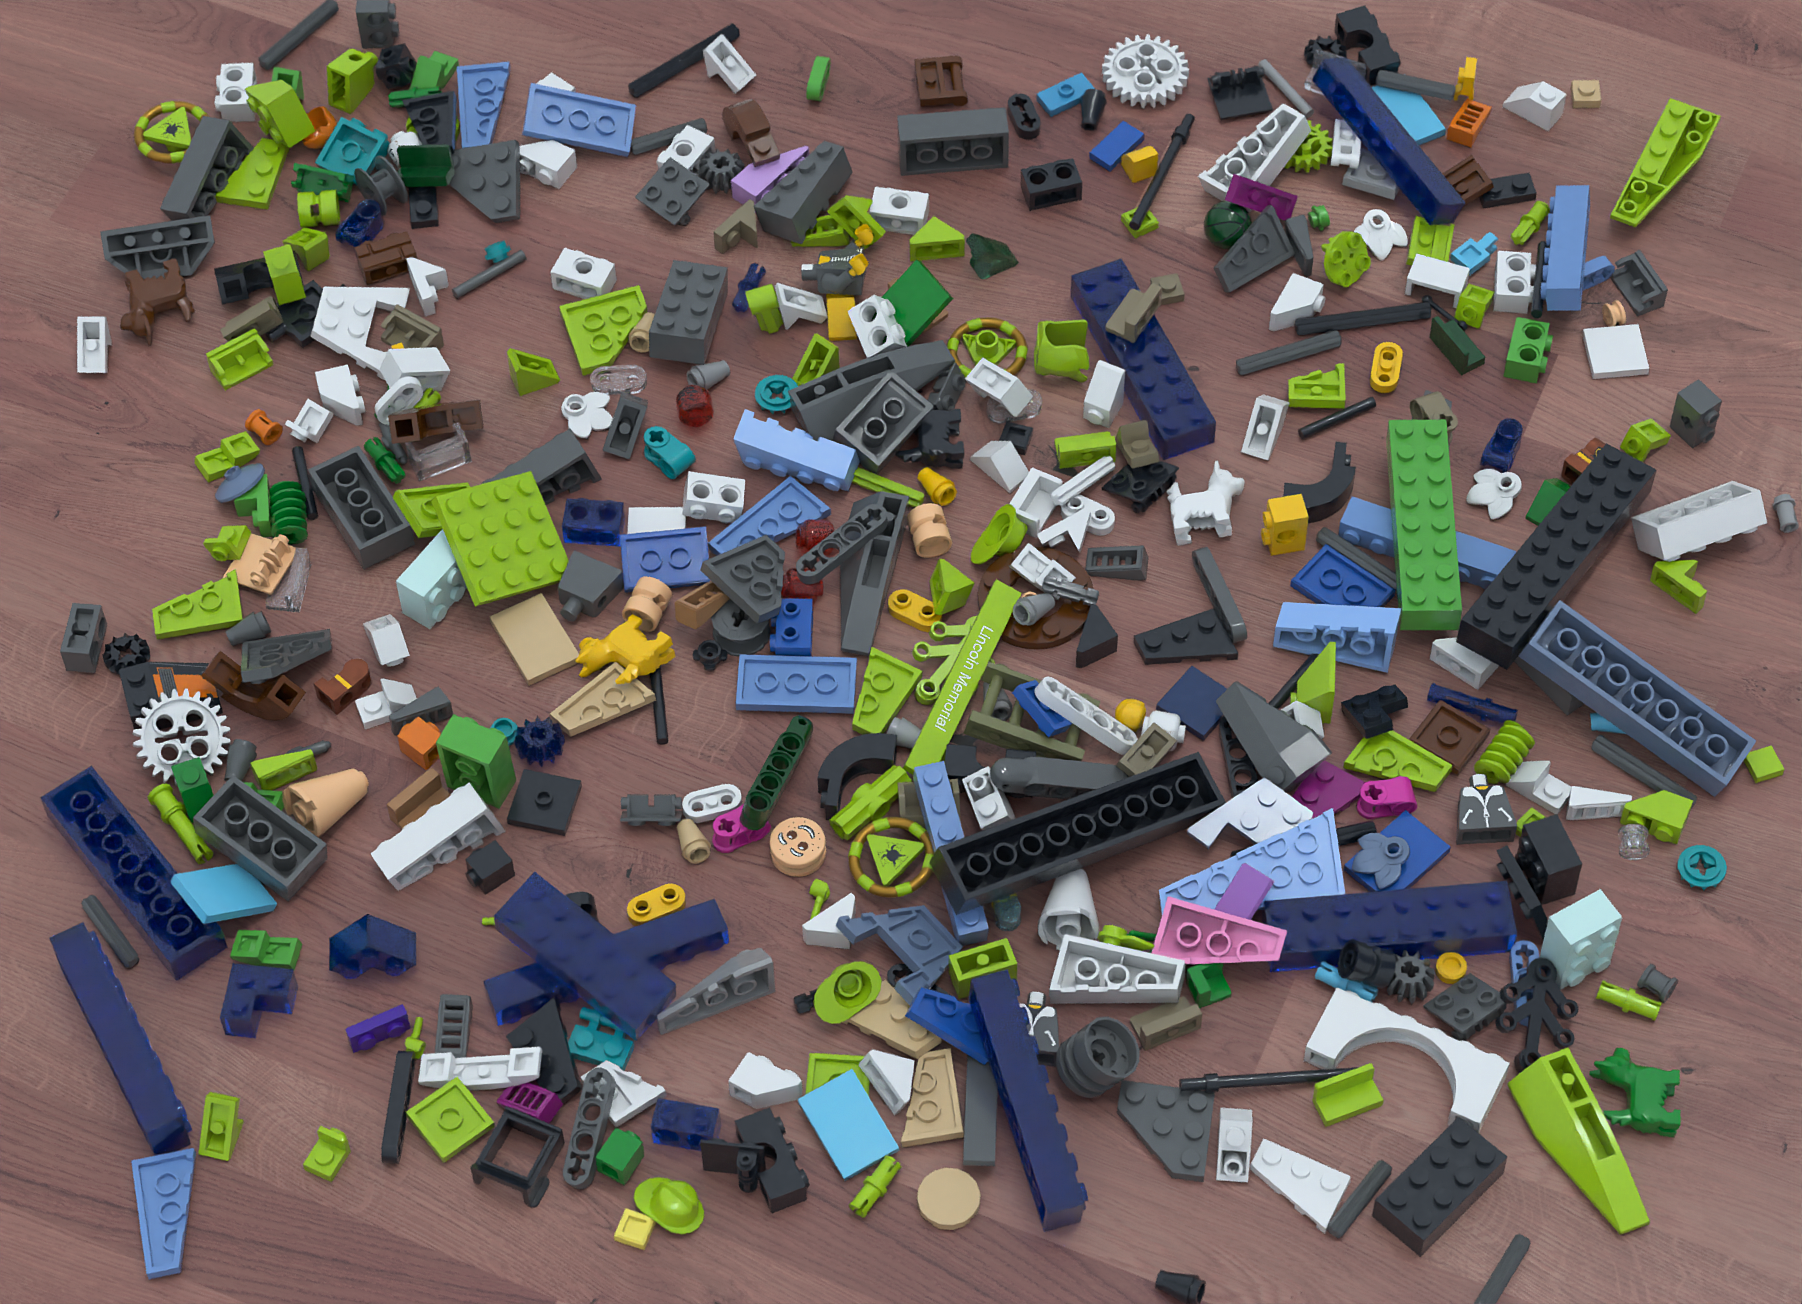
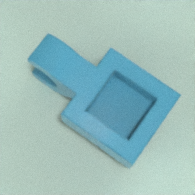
(1475, 254)

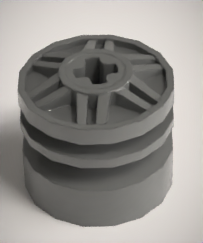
(1097, 1057)

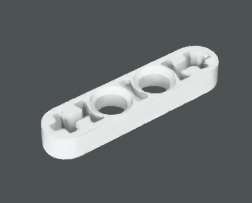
(1085, 715)

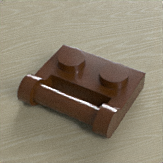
(932, 84)

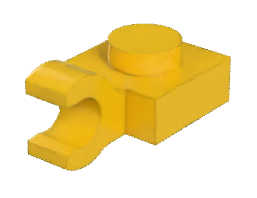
(1466, 79)

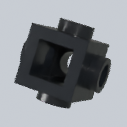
(395, 66)

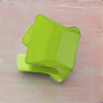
(1061, 349)

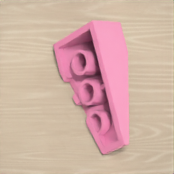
(1212, 936)

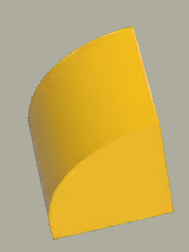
(1140, 163)

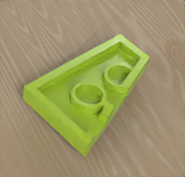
(256, 177)
(204, 610)
(884, 692)
(1395, 756)

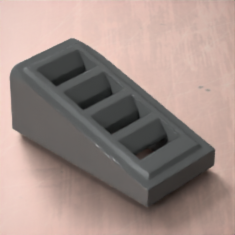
(1298, 235)
(1128, 571)
(430, 707)
(454, 1008)

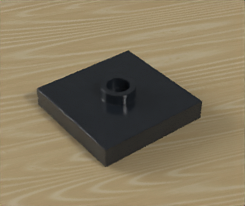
(544, 802)

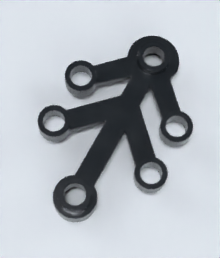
(1537, 1010)

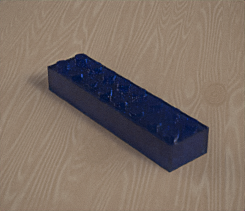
(1153, 371)
(131, 871)
(1426, 920)
(122, 1039)
(1027, 1101)

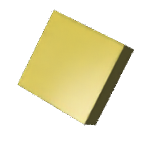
(634, 1229)

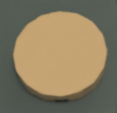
(948, 1198)

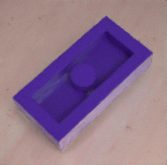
(378, 1028)

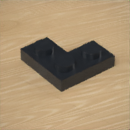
(1370, 710)

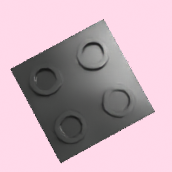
(672, 192)
(1467, 1006)

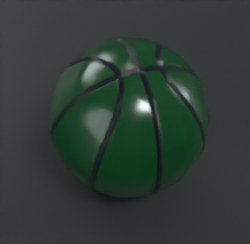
(1226, 224)

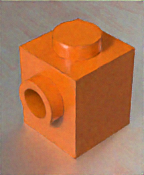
(419, 742)

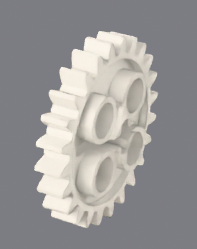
(1145, 71)
(176, 710)

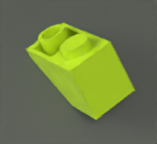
(1661, 813)

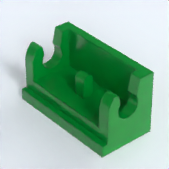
(319, 179)

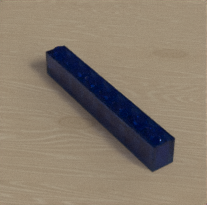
(1388, 141)
(658, 941)

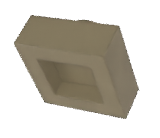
(1171, 288)

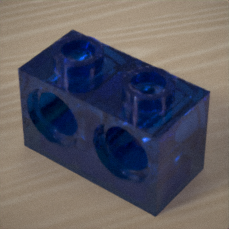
(592, 526)
(684, 1124)

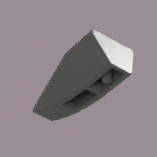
(830, 398)
(869, 572)

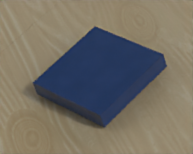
(1195, 702)

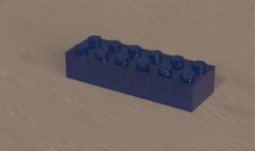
(585, 956)

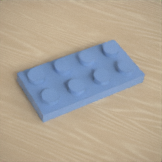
(579, 119)
(796, 684)

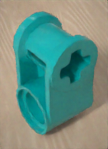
(667, 452)

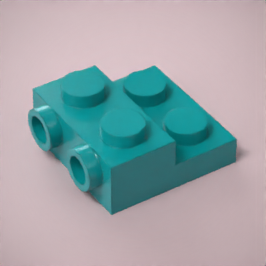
(352, 148)

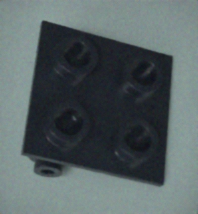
(1239, 92)
(1142, 483)
(734, 1158)

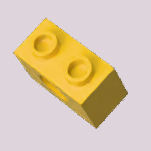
(1285, 525)

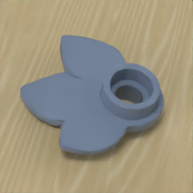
(1377, 859)

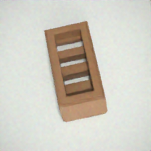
(699, 605)

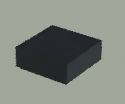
(1018, 435)

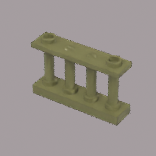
(1011, 734)

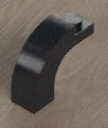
(1330, 494)
(855, 757)

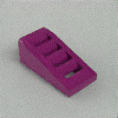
(546, 1110)

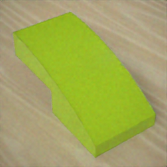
(234, 451)

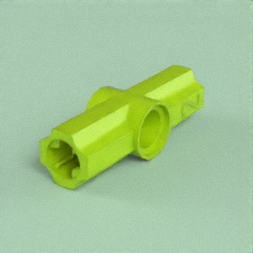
(869, 803)

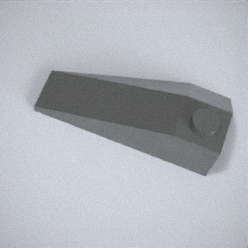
(1273, 741)

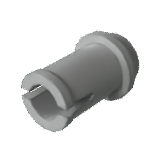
(1785, 510)

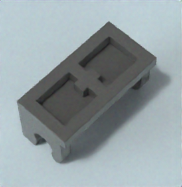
(1639, 283)

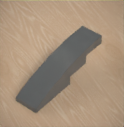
(980, 1115)

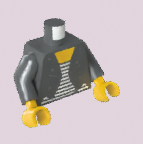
(841, 269)

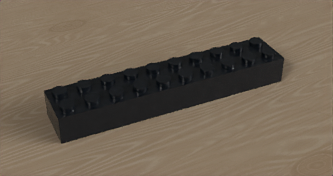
(1556, 556)
(1075, 833)

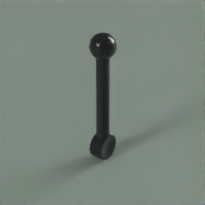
(1427, 298)

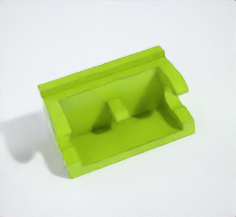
(239, 359)

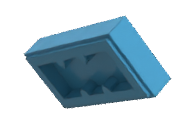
(1064, 94)

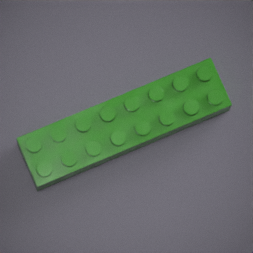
(1423, 525)

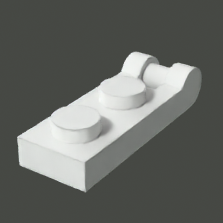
(1345, 145)

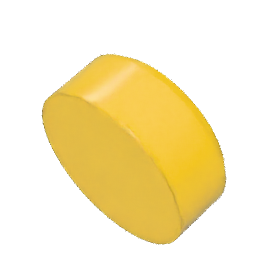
(1451, 967)

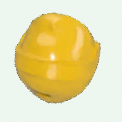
(1131, 713)

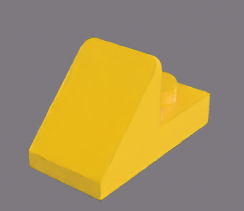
(839, 322)

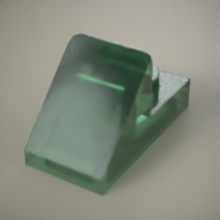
(989, 256)

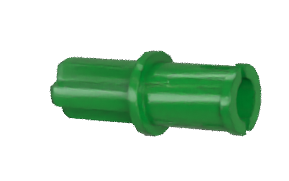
(396, 97)
(384, 460)

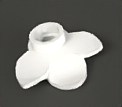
(1383, 236)
(589, 415)
(1492, 493)

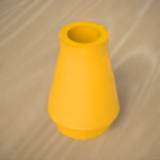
(939, 488)

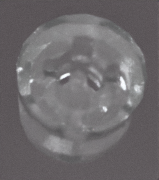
(1633, 842)

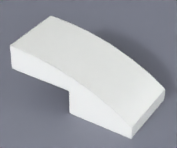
(1035, 566)

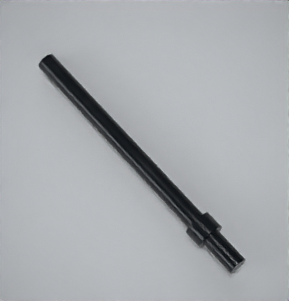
(1179, 138)
(1213, 1082)

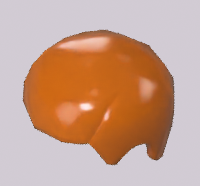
(323, 124)

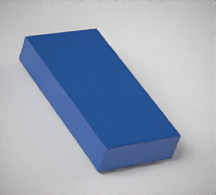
(1115, 145)

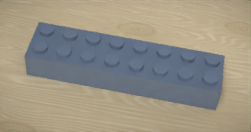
(1637, 698)

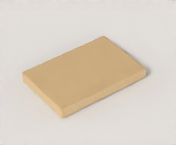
(534, 639)

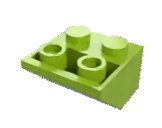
(279, 112)

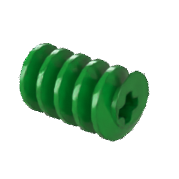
(288, 511)

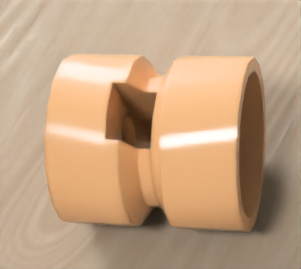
(929, 530)
(648, 602)

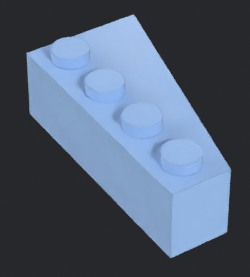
(794, 453)
(1361, 633)

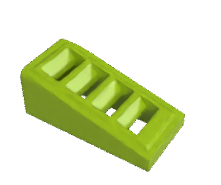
(833, 237)
(283, 769)

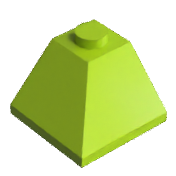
(1317, 684)

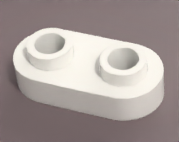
(401, 396)
(1096, 526)
(711, 802)

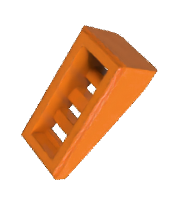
(1464, 135)

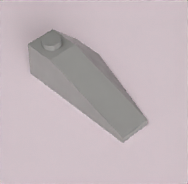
(731, 985)

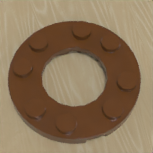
(1047, 631)

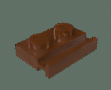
(1468, 179)

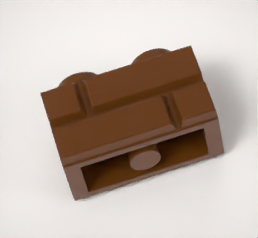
(385, 257)

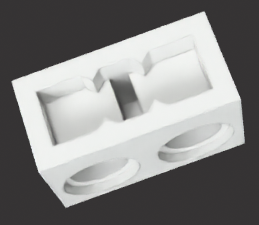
(232, 96)
(1512, 282)
(873, 331)
(713, 494)

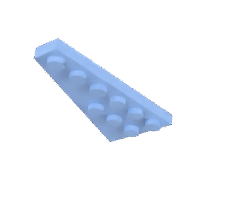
(1300, 863)

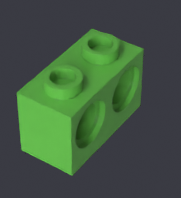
(1526, 350)

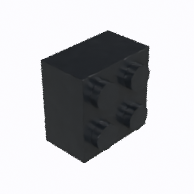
(1548, 859)

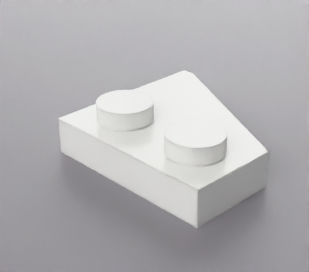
(630, 1095)

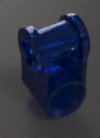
(361, 224)
(1501, 450)

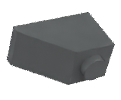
(625, 425)

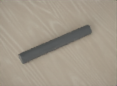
(488, 274)

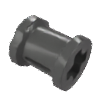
(1657, 983)

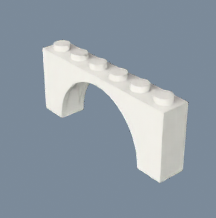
(1355, 1022)

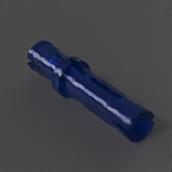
(1439, 693)

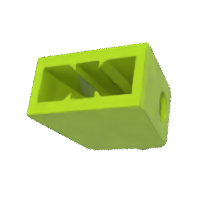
(350, 79)

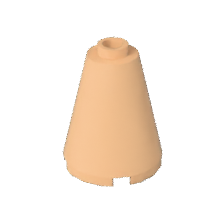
(325, 799)

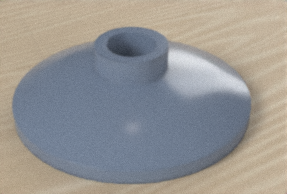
(239, 481)

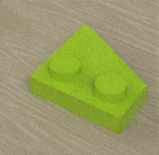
(1318, 389)

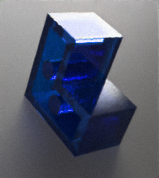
(370, 945)
(253, 991)

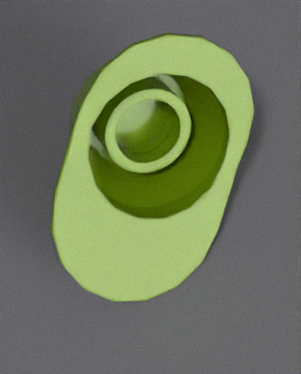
(1000, 537)
(847, 991)
(670, 1204)

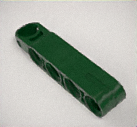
(776, 773)

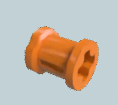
(263, 427)

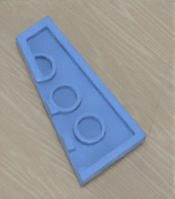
(480, 100)
(773, 516)
(163, 1203)

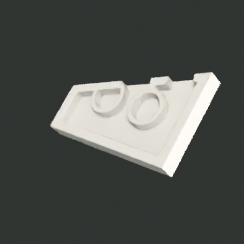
(1304, 1182)

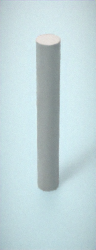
(1286, 88)

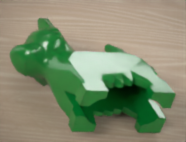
(1645, 1092)

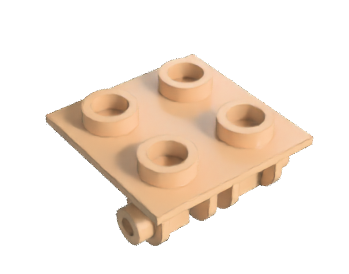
(263, 562)

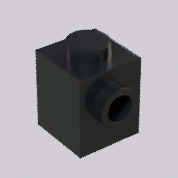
(489, 867)

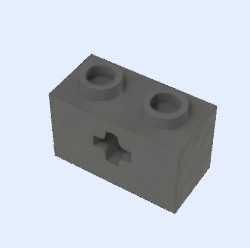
(1695, 414)

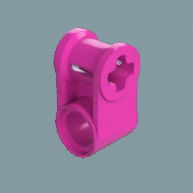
(1388, 796)
(734, 830)

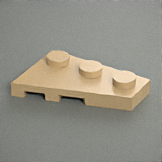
(601, 702)
(887, 1020)
(934, 1103)

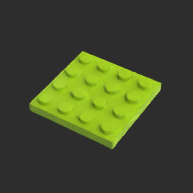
(502, 537)

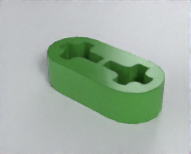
(818, 78)

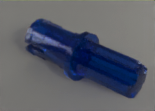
(749, 282)

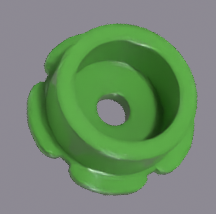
(1319, 217)

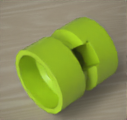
(328, 208)

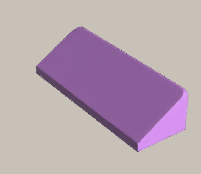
(1245, 892)

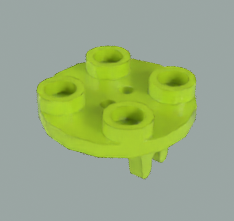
(1345, 258)

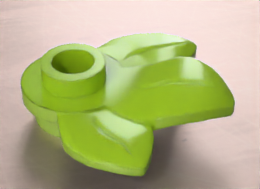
(1118, 936)

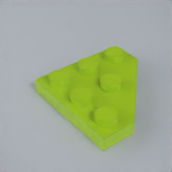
(602, 326)

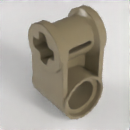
(1434, 407)

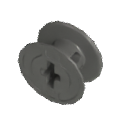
(381, 184)
(737, 631)

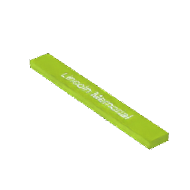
(963, 676)

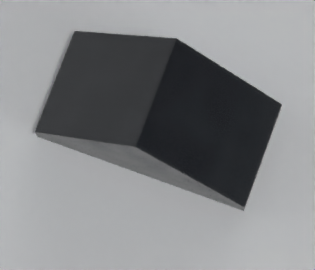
(1096, 639)

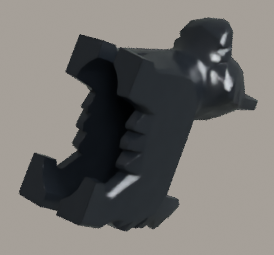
(934, 442)

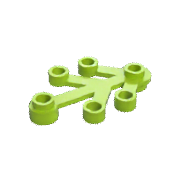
(950, 651)

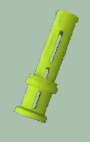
(174, 814)

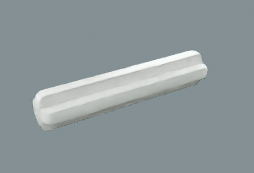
(1082, 481)

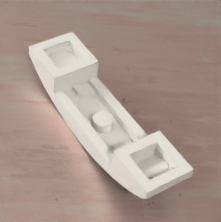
(483, 1071)

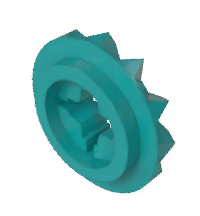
(774, 384)
(1711, 860)

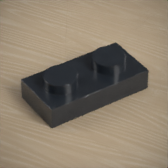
(1509, 191)
(423, 207)

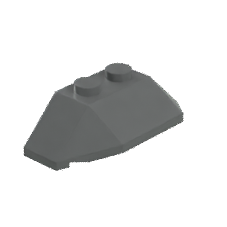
(152, 244)

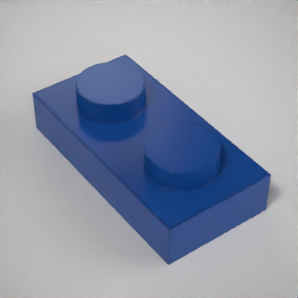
(1046, 719)

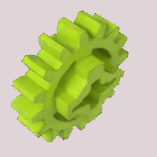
(1312, 151)

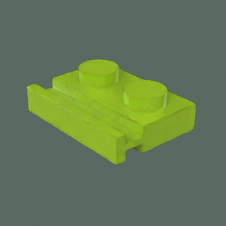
(1429, 240)

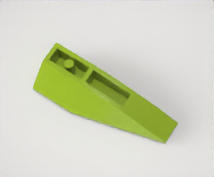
(1667, 157)
(1578, 1137)

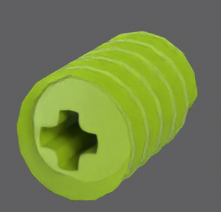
(1504, 753)

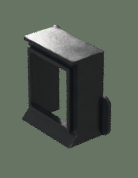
(536, 1183)

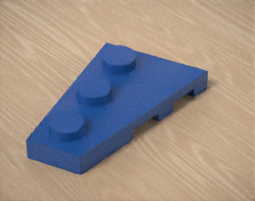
(948, 1020)

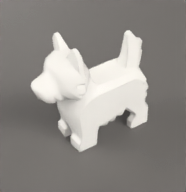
(1205, 508)

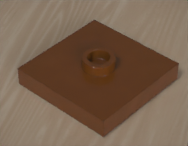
(1450, 735)

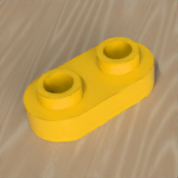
(1386, 370)
(912, 610)
(656, 904)

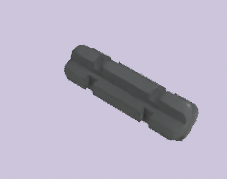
(1070, 590)

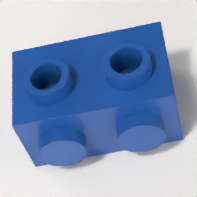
(793, 628)

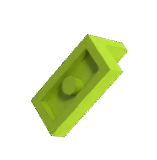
(1084, 449)
(1347, 1095)

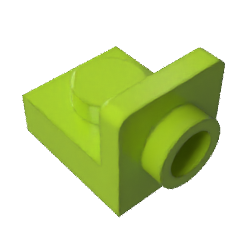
(1473, 305)
(1643, 438)
(229, 543)
(328, 1153)

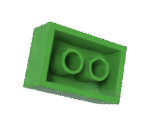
(476, 757)

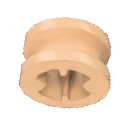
(1613, 314)

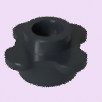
(709, 647)

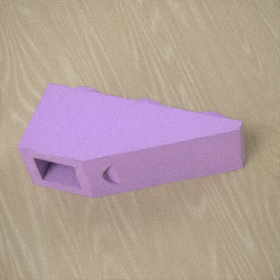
(756, 182)

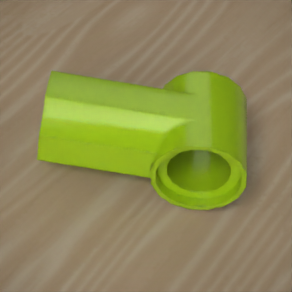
(765, 307)

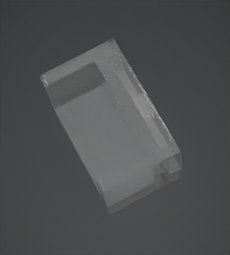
(440, 456)

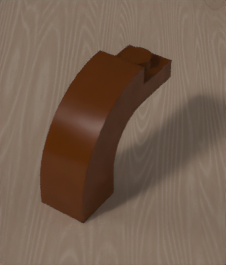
(750, 124)
(434, 419)
(266, 700)

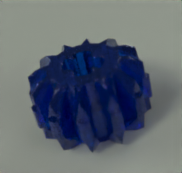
(539, 741)

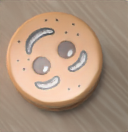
(797, 846)

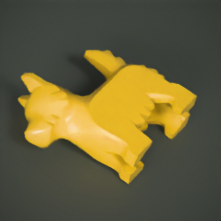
(628, 648)

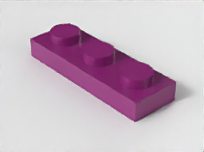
(1258, 196)

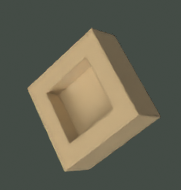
(1585, 94)

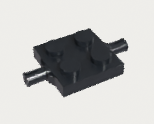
(299, 316)

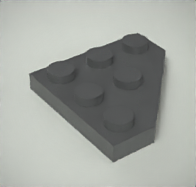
(490, 178)
(750, 577)
(276, 655)
(1170, 1125)

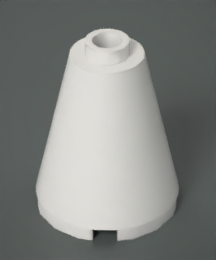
(1069, 910)

